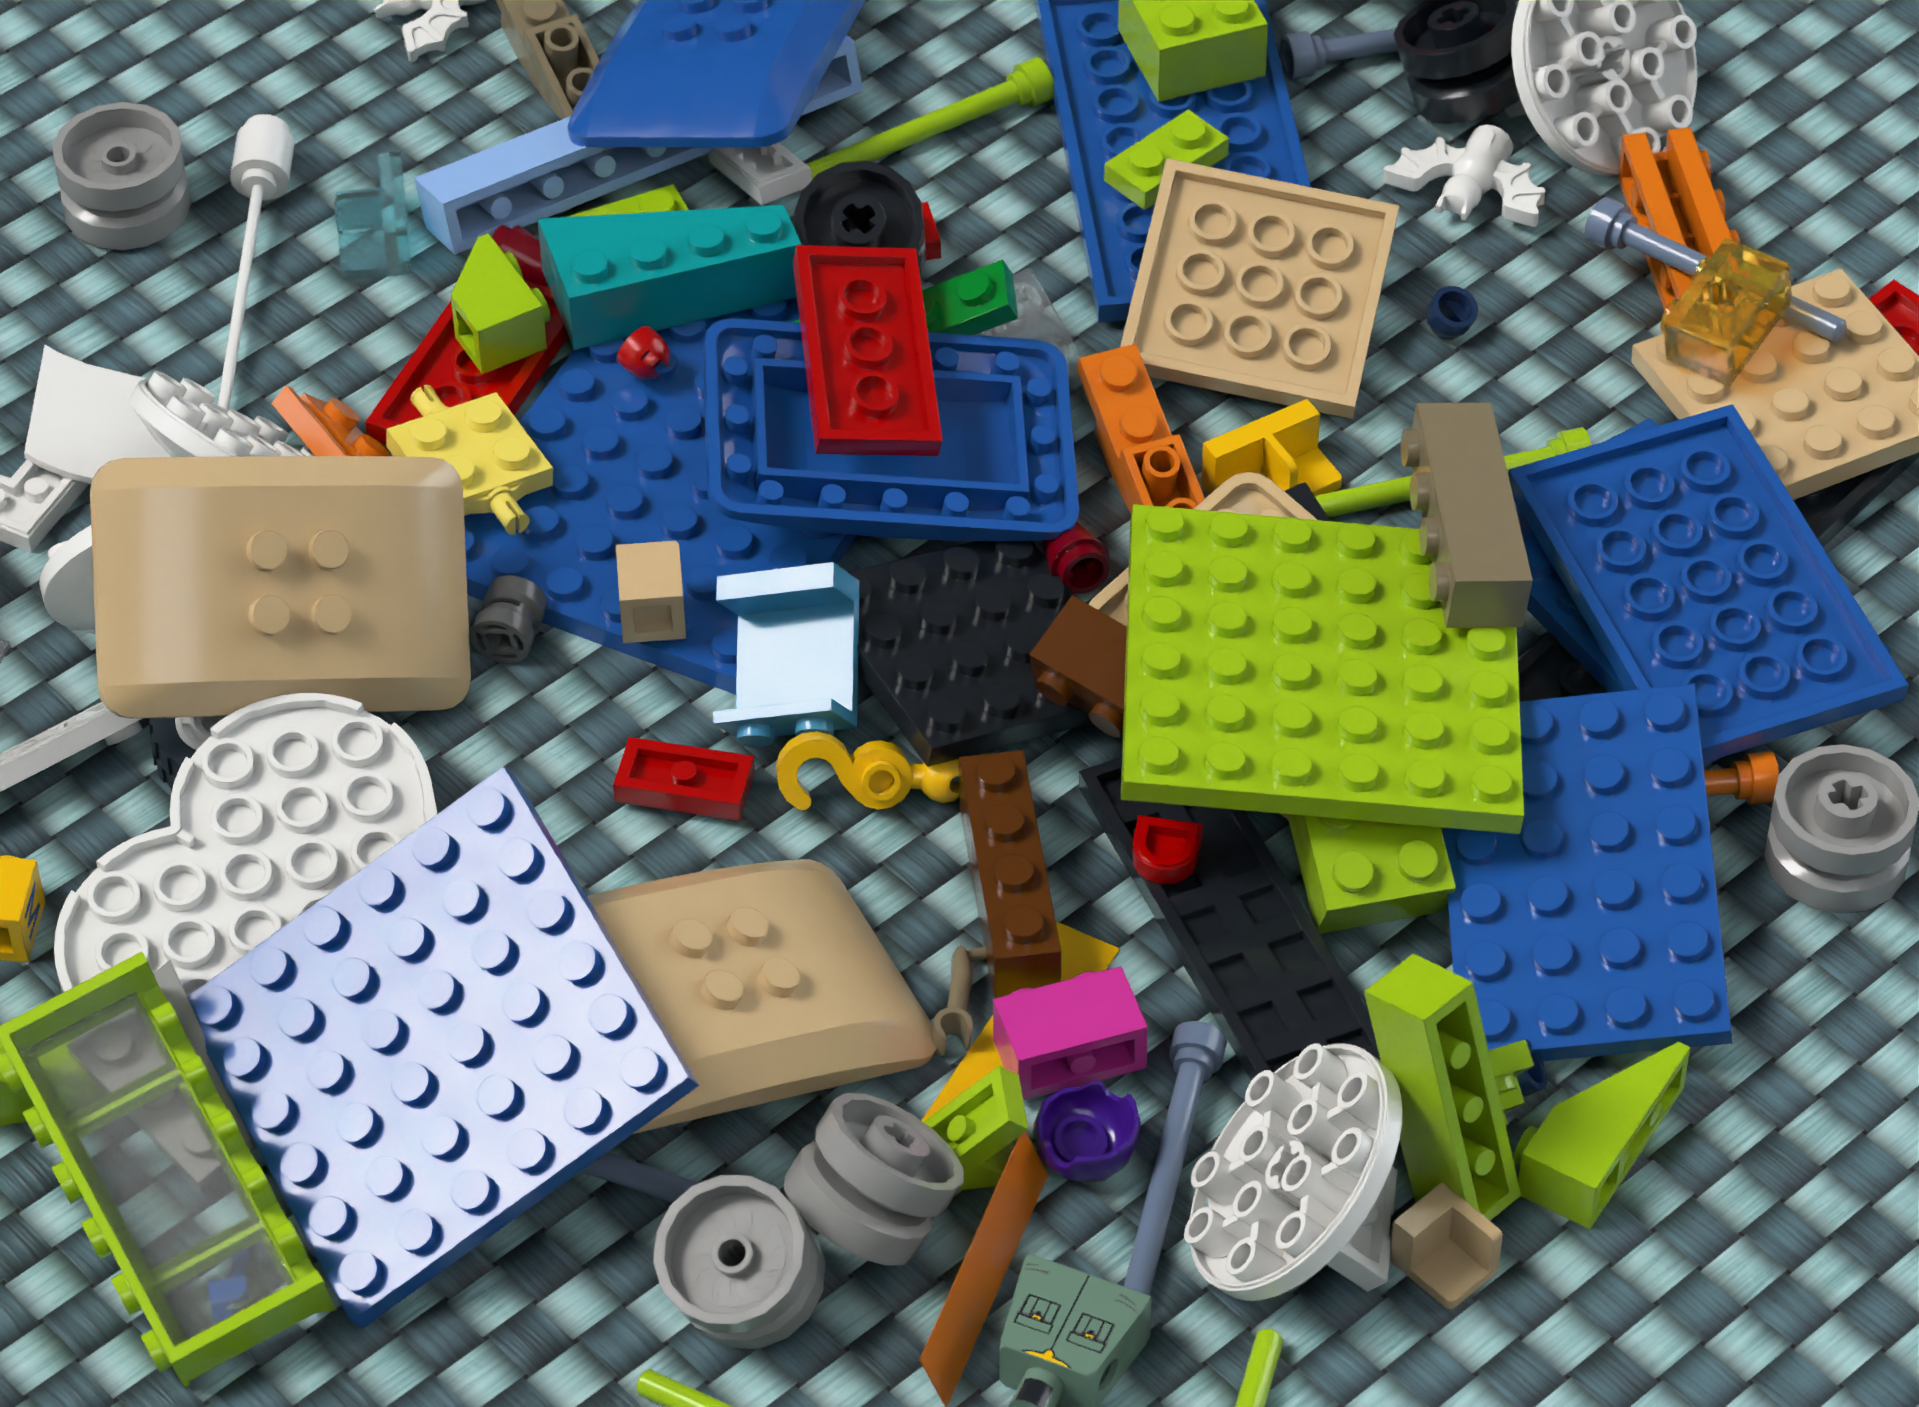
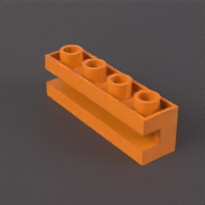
(1675, 199)

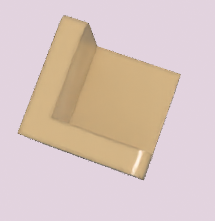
(650, 591)
(1446, 1246)

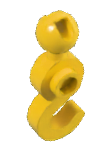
(874, 774)

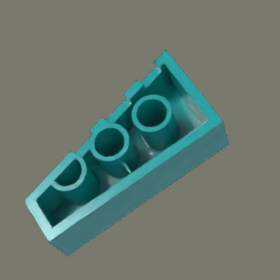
(664, 267)

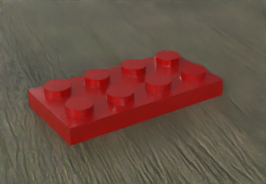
(866, 351)
(454, 376)

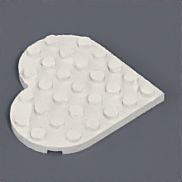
(259, 831)

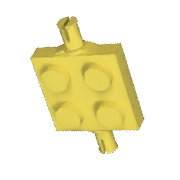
(485, 447)

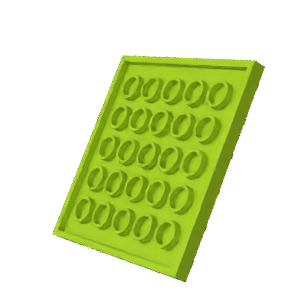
(1311, 676)

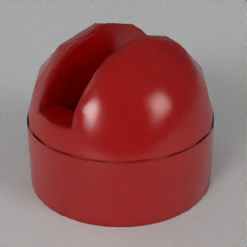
(643, 353)

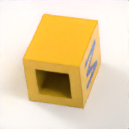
(20, 907)

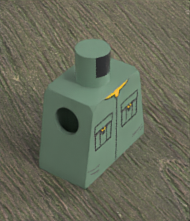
(1069, 1336)

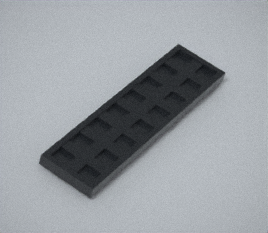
(1239, 933)

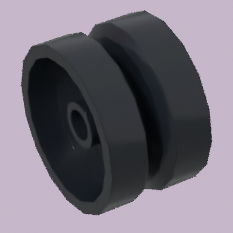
(1459, 58)
(861, 208)

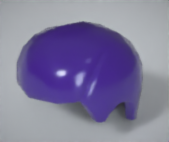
(1086, 1132)

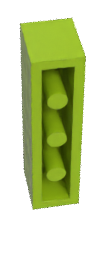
(1451, 1106)

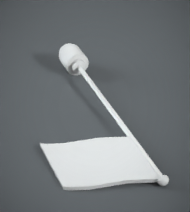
(85, 410)

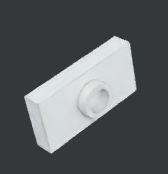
(762, 171)

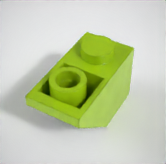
(496, 310)

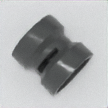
(508, 621)

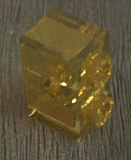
(1726, 311)

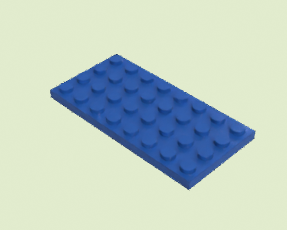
(1110, 106)

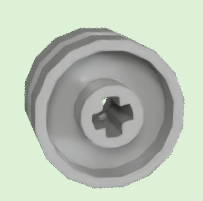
(121, 175)
(1841, 828)
(873, 1179)
(739, 1261)

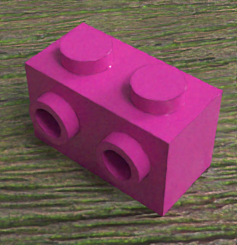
(1070, 1032)

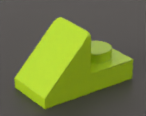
(983, 1126)

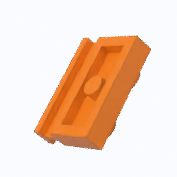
(326, 426)

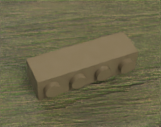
(1467, 515)

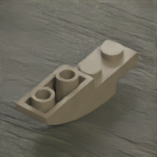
(551, 49)

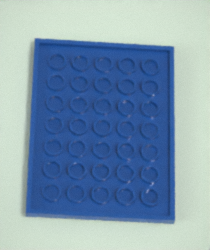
(632, 473)

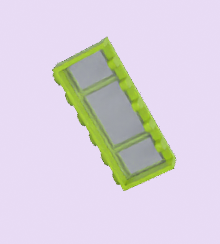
(159, 1170)

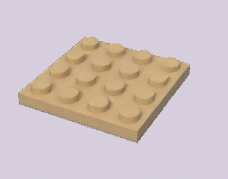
(1259, 287)
(1811, 401)

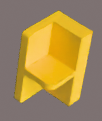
(1275, 446)

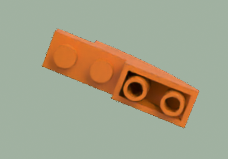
(1134, 434)

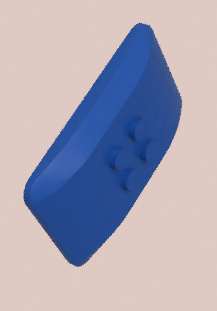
(710, 73)
(999, 470)

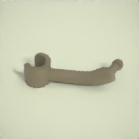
(955, 1019)

